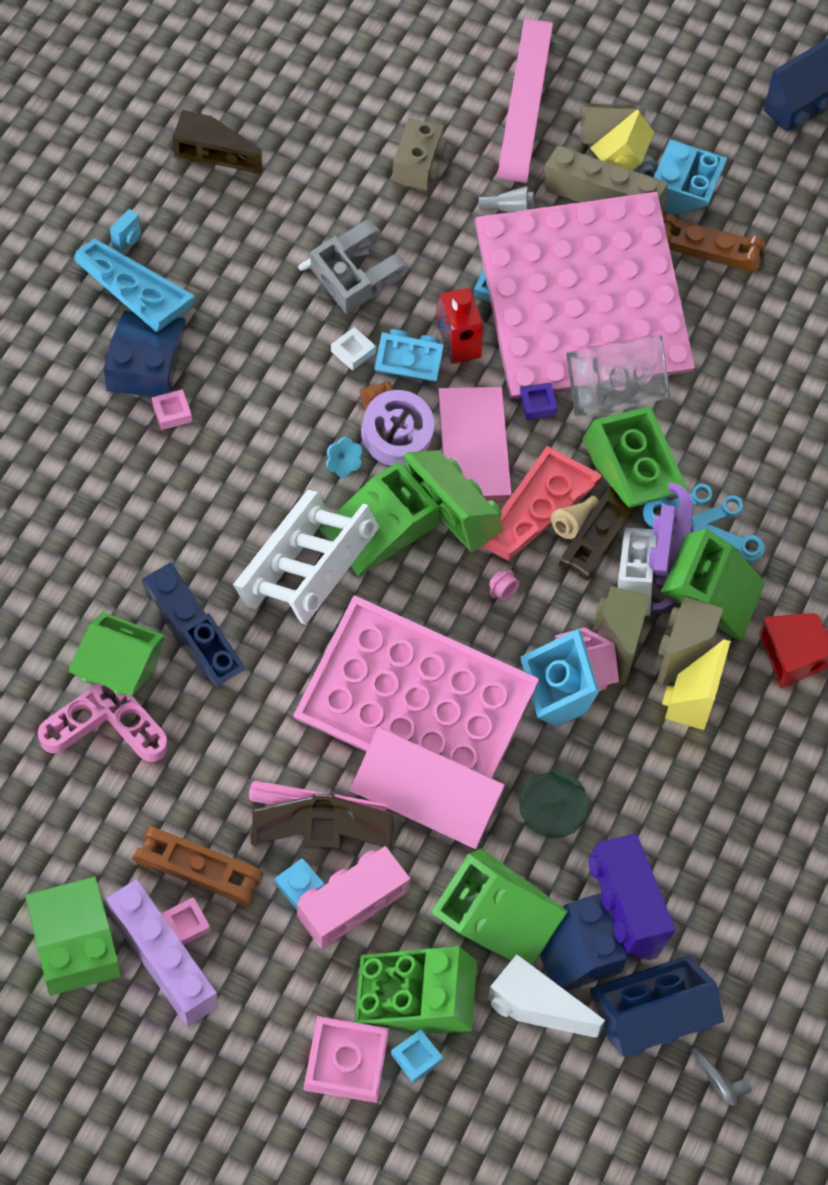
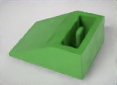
(399, 508)
(718, 575)
(499, 908)
(417, 990)

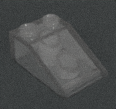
(617, 375)

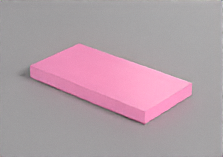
(476, 437)
(427, 787)

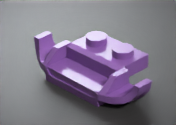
(671, 529)

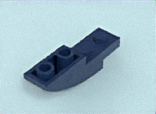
(192, 626)

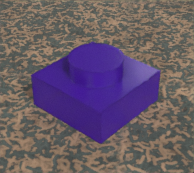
(538, 401)

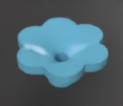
(344, 457)

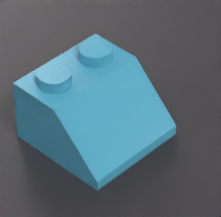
(565, 679)

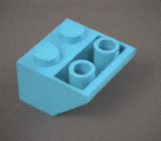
(689, 175)

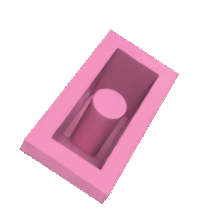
(602, 657)

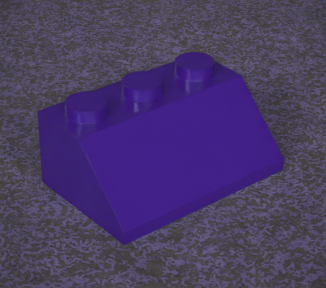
(631, 896)

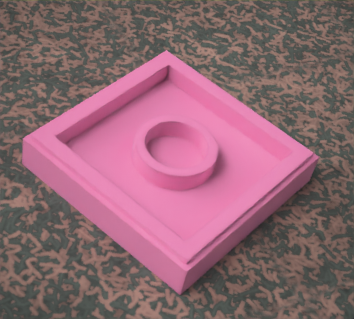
(346, 1059)

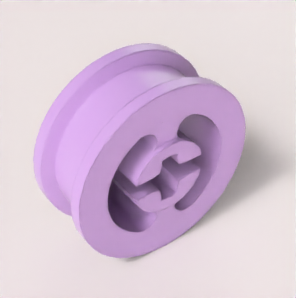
(386, 412)

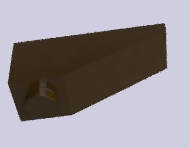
(211, 142)

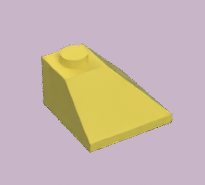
(696, 688)

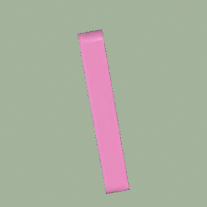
(525, 101)

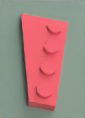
(548, 486)

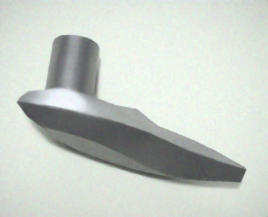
(722, 1085)

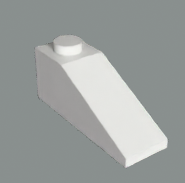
(634, 566)
(537, 1000)

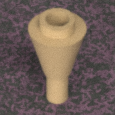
(570, 519)

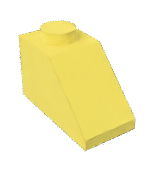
(625, 143)

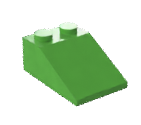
(633, 456)
(72, 936)

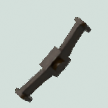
(322, 822)

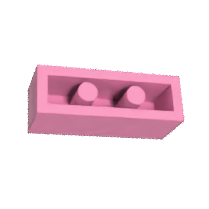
(352, 896)

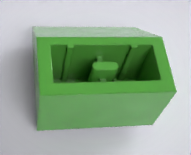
(117, 654)

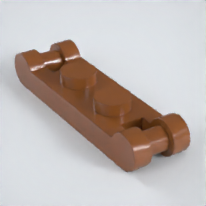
(713, 244)
(198, 865)

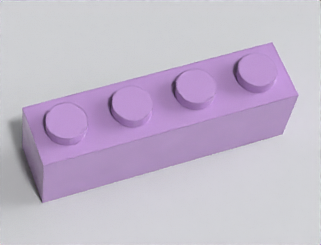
(162, 953)

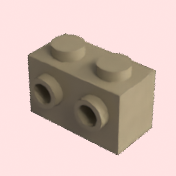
(418, 154)

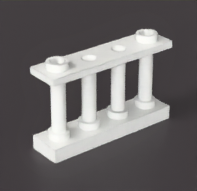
(286, 543)

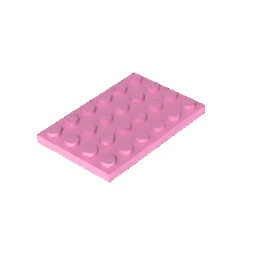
(415, 686)

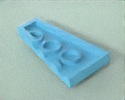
(139, 288)

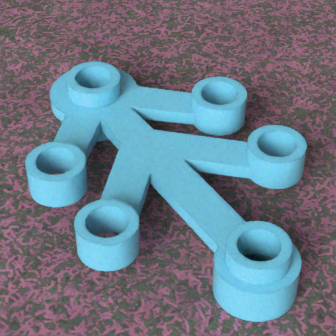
(709, 516)

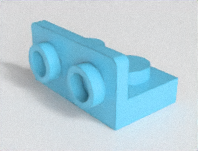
(409, 356)

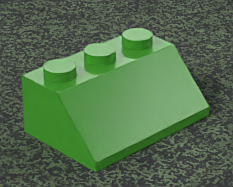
(459, 499)

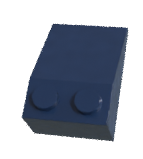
(141, 358)

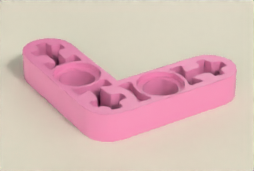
(101, 711)

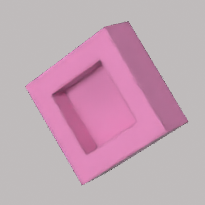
(172, 409)
(187, 921)

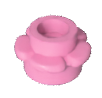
(503, 585)

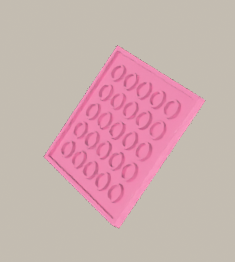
(578, 282)

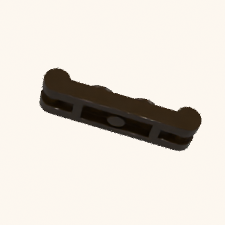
(597, 534)

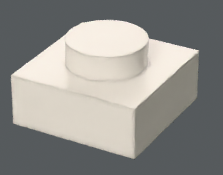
(353, 348)

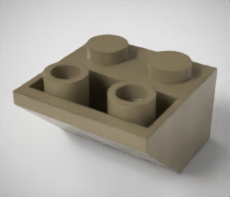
(686, 638)

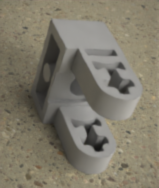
(341, 277)

